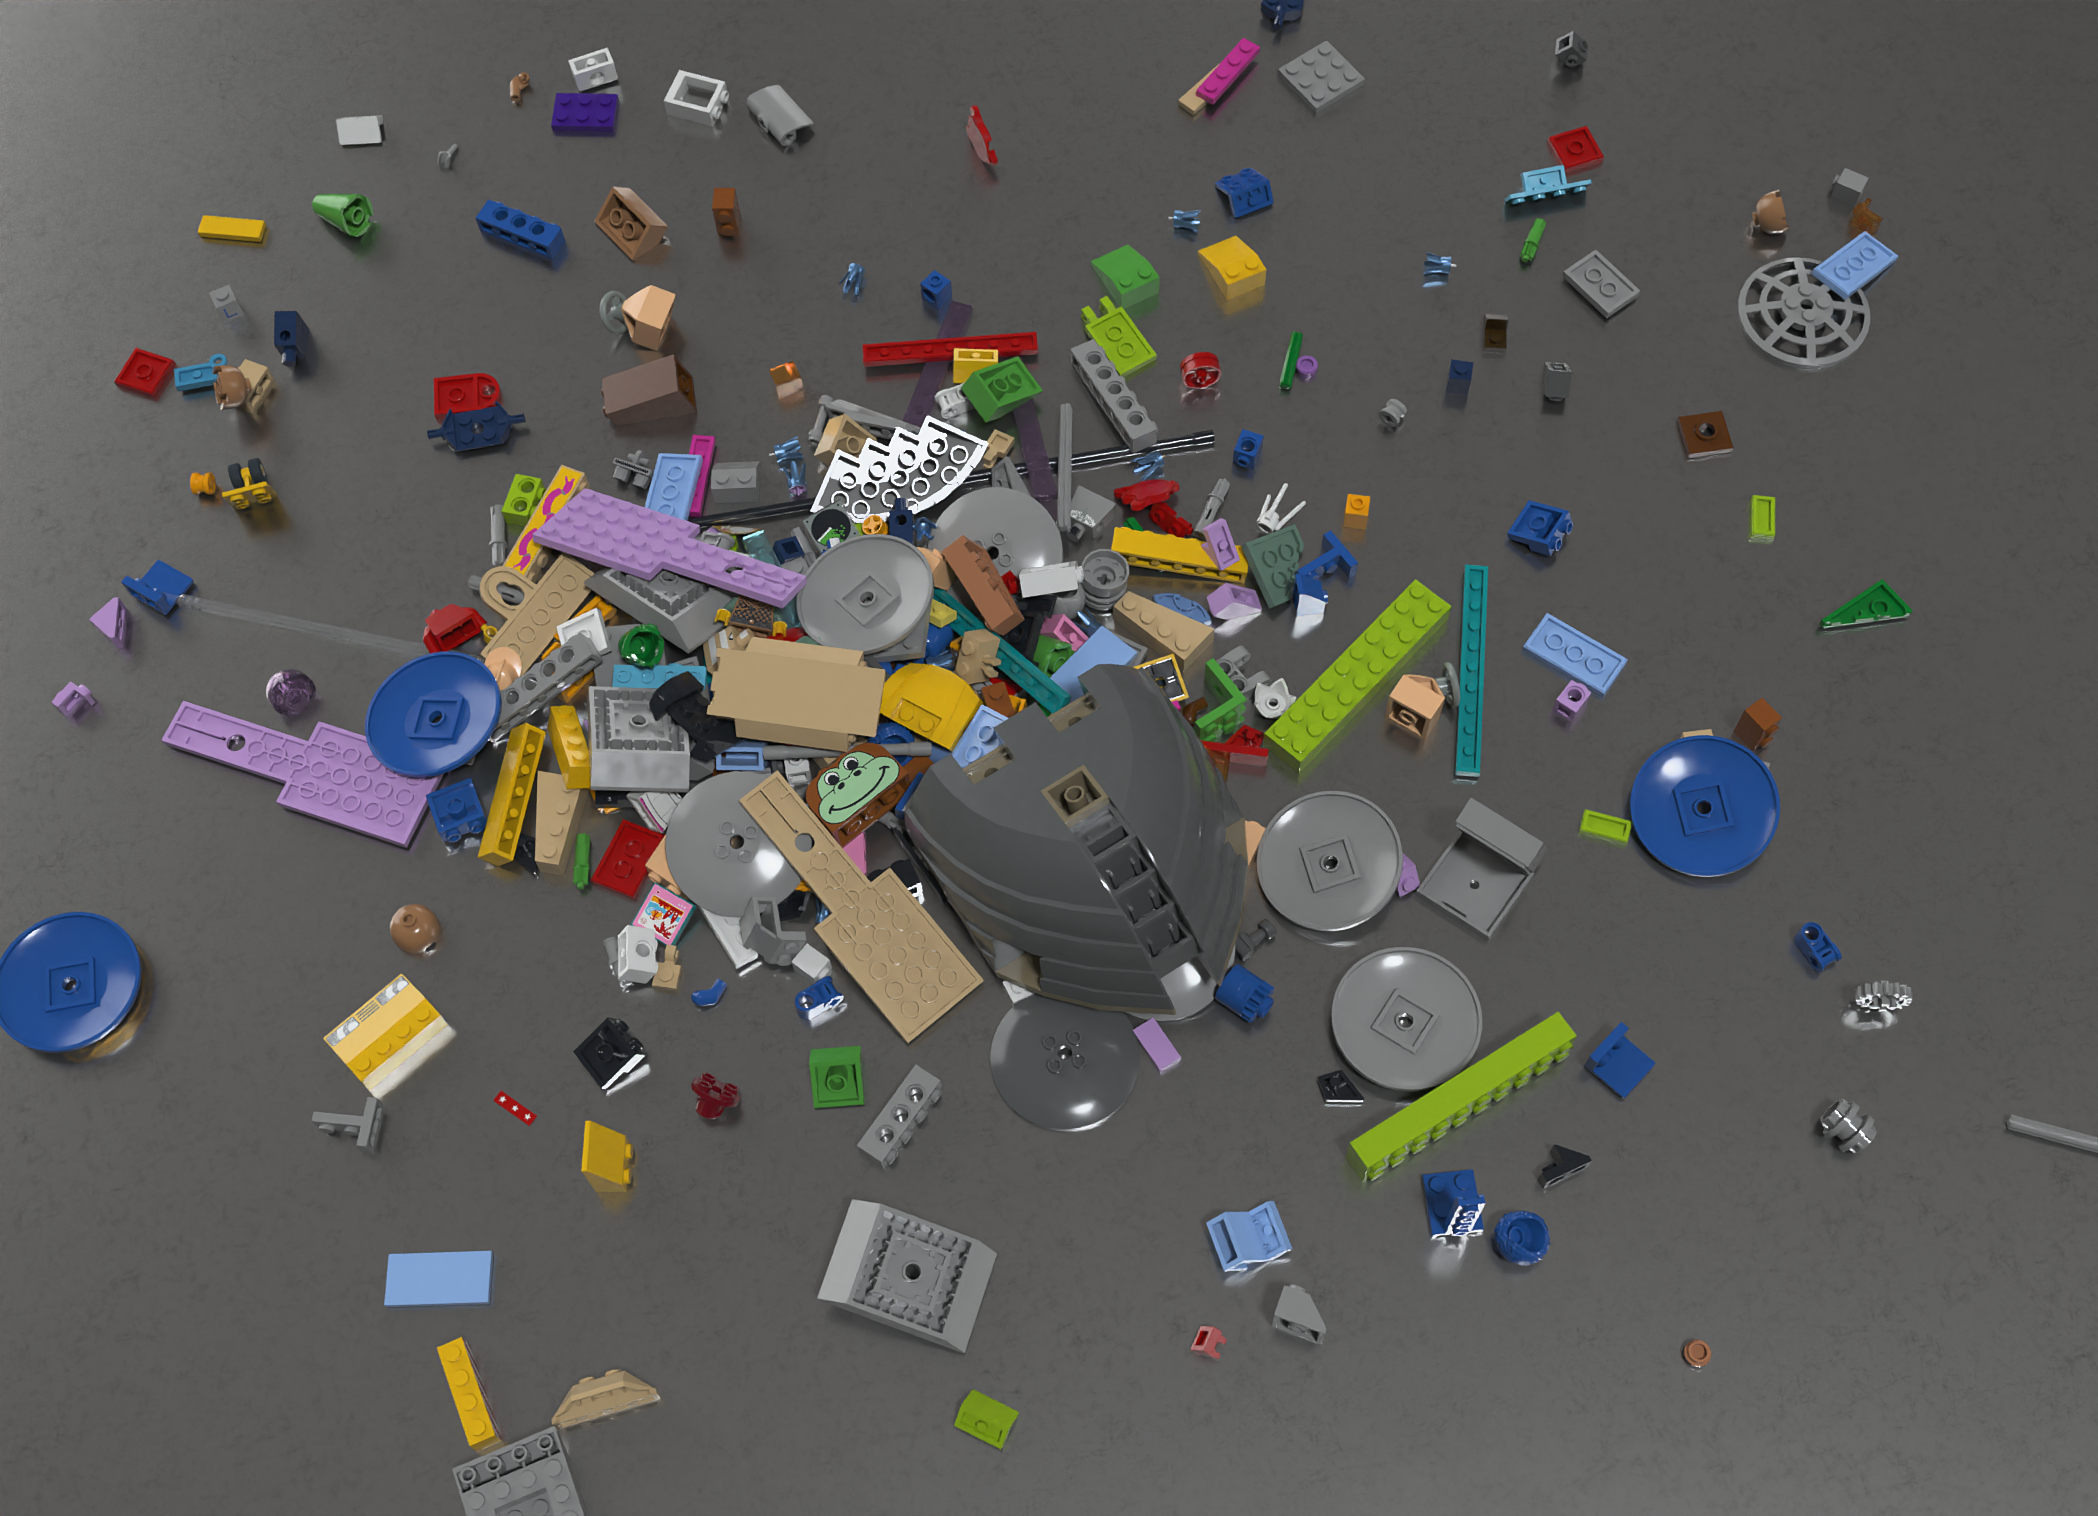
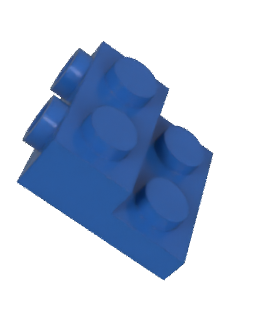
(1541, 527)
(457, 810)

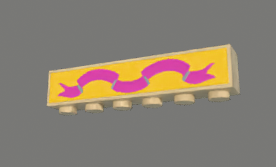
(530, 556)

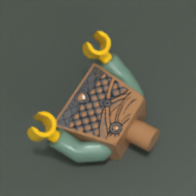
(756, 615)

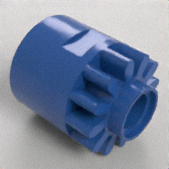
(1245, 993)

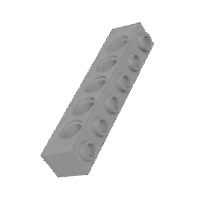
(1114, 396)
(548, 685)

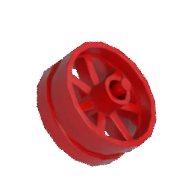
(1200, 370)

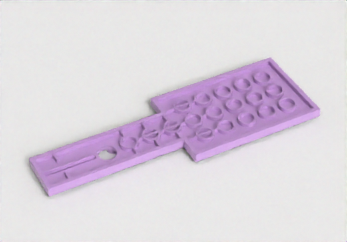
(649, 541)
(323, 777)

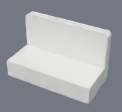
(359, 130)

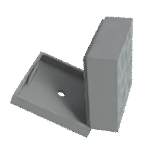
(1484, 852)

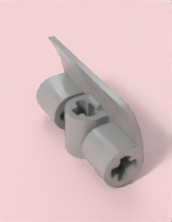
(777, 113)

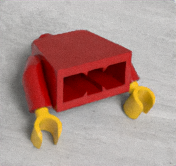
(453, 626)

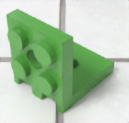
(1229, 714)

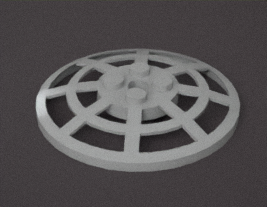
(1800, 318)

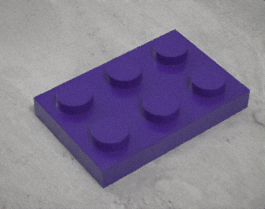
(585, 112)

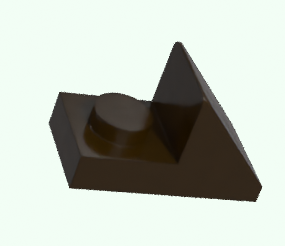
(1495, 333)

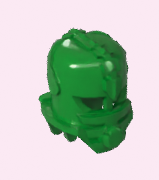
(642, 646)

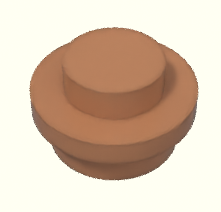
(1697, 1353)

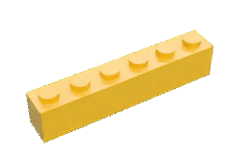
(1174, 555)
(511, 794)

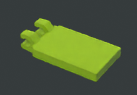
(1118, 337)

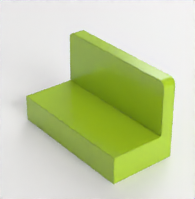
(986, 1418)

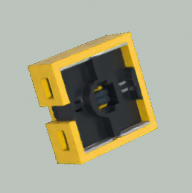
(1168, 676)

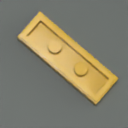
(232, 228)

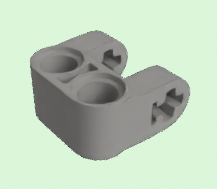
(1232, 661)

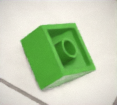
(837, 1076)

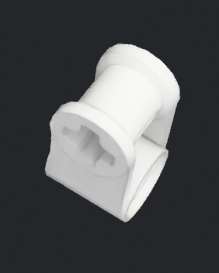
(955, 401)

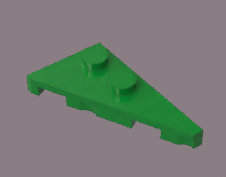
(1872, 605)

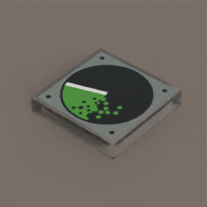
(829, 523)

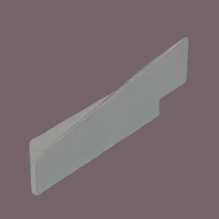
(874, 422)

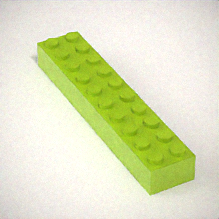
(1356, 676)
(1460, 1097)

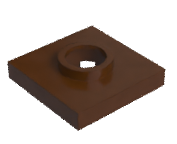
(1699, 445)

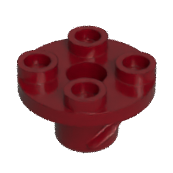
(713, 1095)

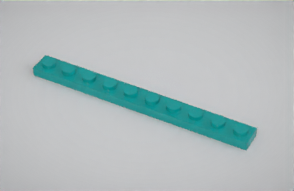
(1012, 662)
(1471, 671)

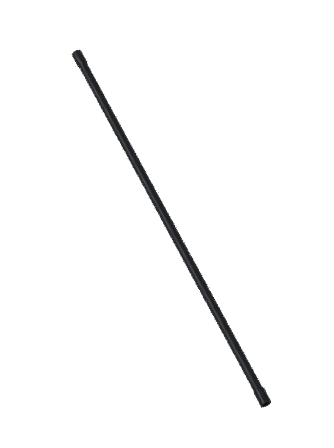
(1195, 439)

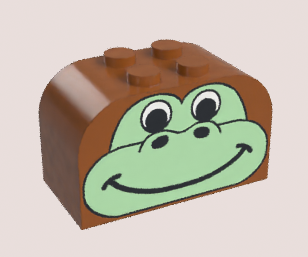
(856, 791)

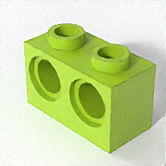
(519, 499)

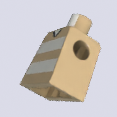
(727, 638)

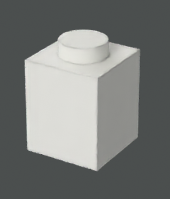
(811, 964)

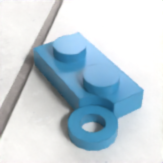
(198, 375)

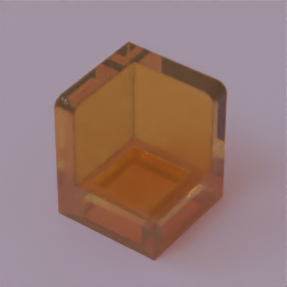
(786, 379)

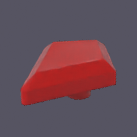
(1247, 737)

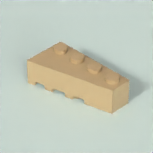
(1163, 629)
(556, 821)

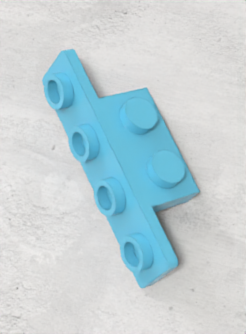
(1545, 182)
(645, 677)

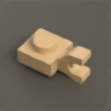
(999, 446)
(668, 972)

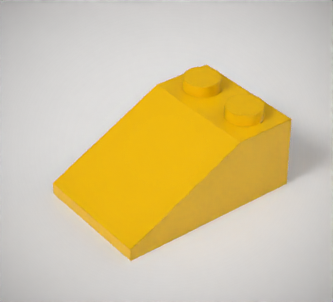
(1233, 267)
(606, 1158)

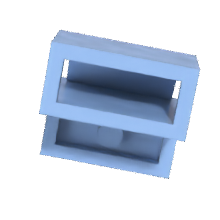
(744, 756)
(1249, 1236)

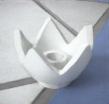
(1274, 693)

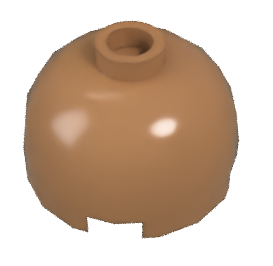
(1771, 214)
(230, 386)
(414, 928)

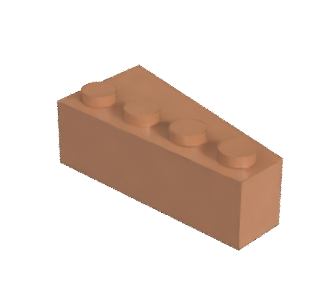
(983, 584)

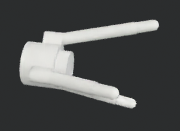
(1268, 520)

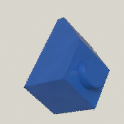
(1308, 596)

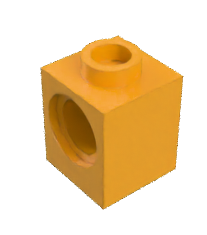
(1356, 511)

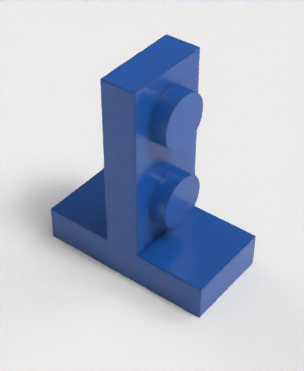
(1335, 556)

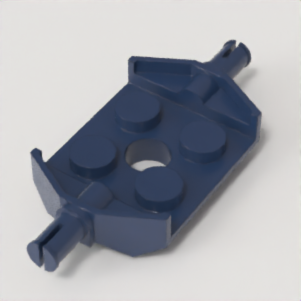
(1282, 10)
(459, 428)

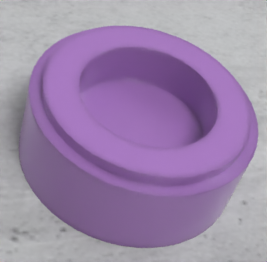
(1306, 366)

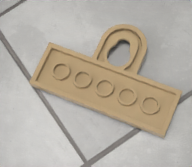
(545, 605)

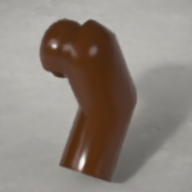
(1191, 709)

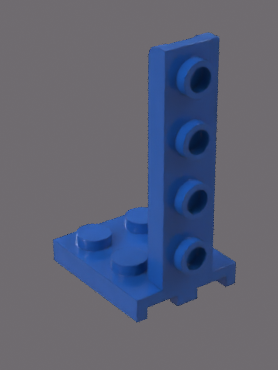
(1453, 1203)

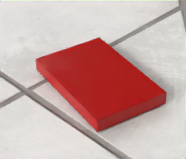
(624, 861)

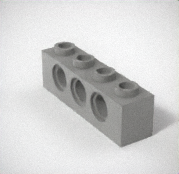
(918, 1082)

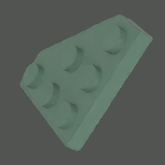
(1275, 563)

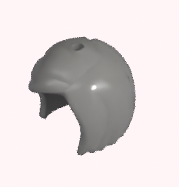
(1070, 602)

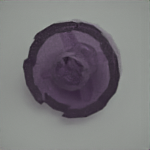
(290, 692)

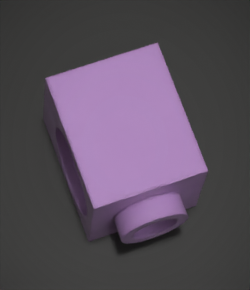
(1568, 708)

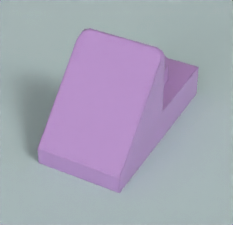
(1220, 544)

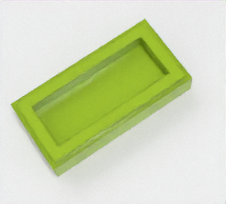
(1762, 517)
(1605, 827)

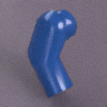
(709, 996)

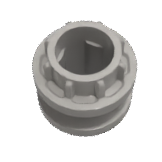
(1845, 1123)

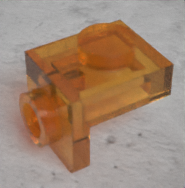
(1865, 218)

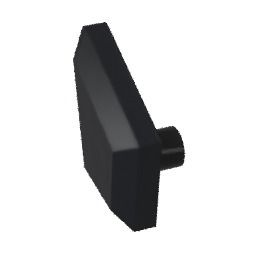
(526, 852)
(1338, 1088)

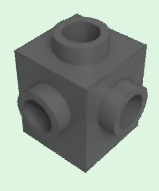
(1571, 49)

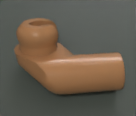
(517, 85)

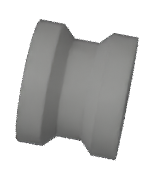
(1393, 412)

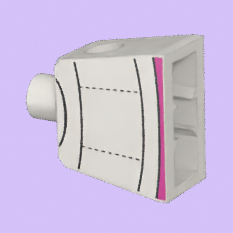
(655, 807)

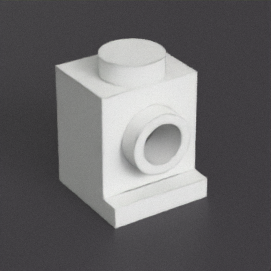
(797, 770)

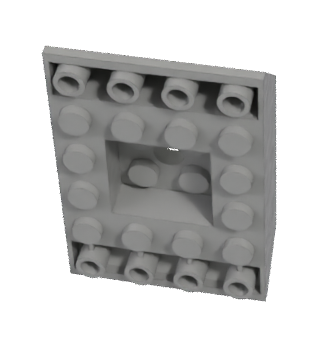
(679, 608)
(632, 748)
(871, 1280)
(522, 1480)

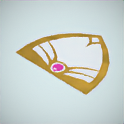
(736, 529)

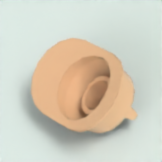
(504, 665)

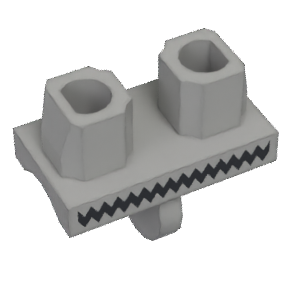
(624, 468)

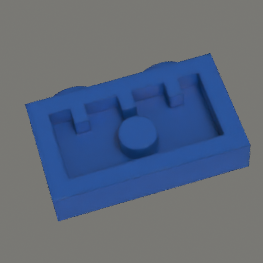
(1246, 191)
(156, 581)
(1619, 1062)

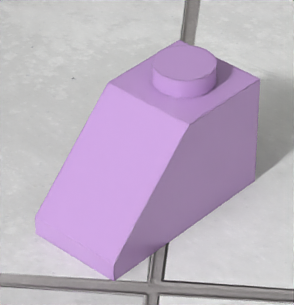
(1233, 602)

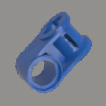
(1818, 947)
(821, 995)

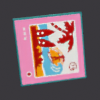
(664, 913)

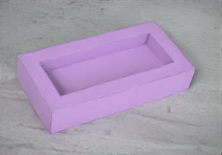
(1156, 1045)

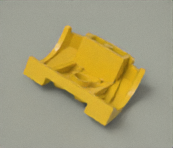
(930, 702)

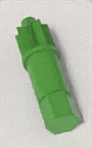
(1532, 241)
(581, 863)

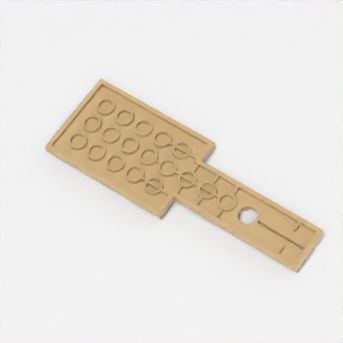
(873, 926)

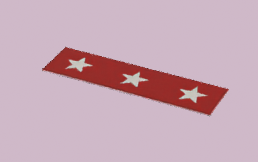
(515, 1108)

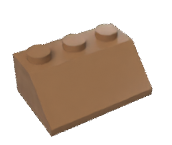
(630, 222)

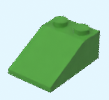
(1127, 276)
(1000, 388)

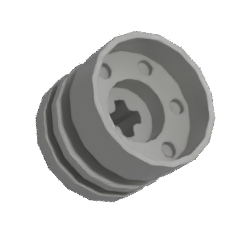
(1104, 578)

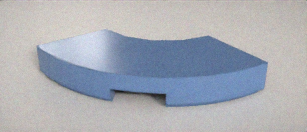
(1183, 606)

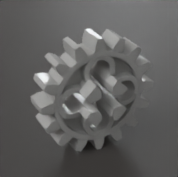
(1883, 995)

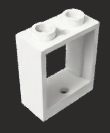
(683, 81)
(1051, 578)

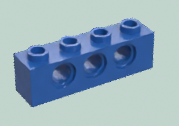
(520, 229)

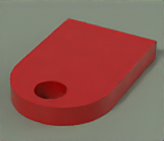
(464, 393)

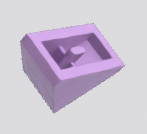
(111, 621)

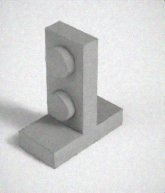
(364, 1126)

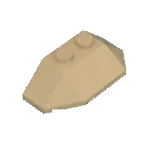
(602, 1397)

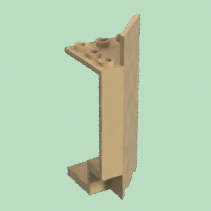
(797, 693)

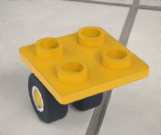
(244, 490)

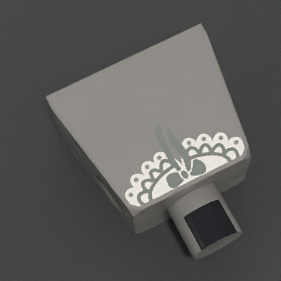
(1089, 514)

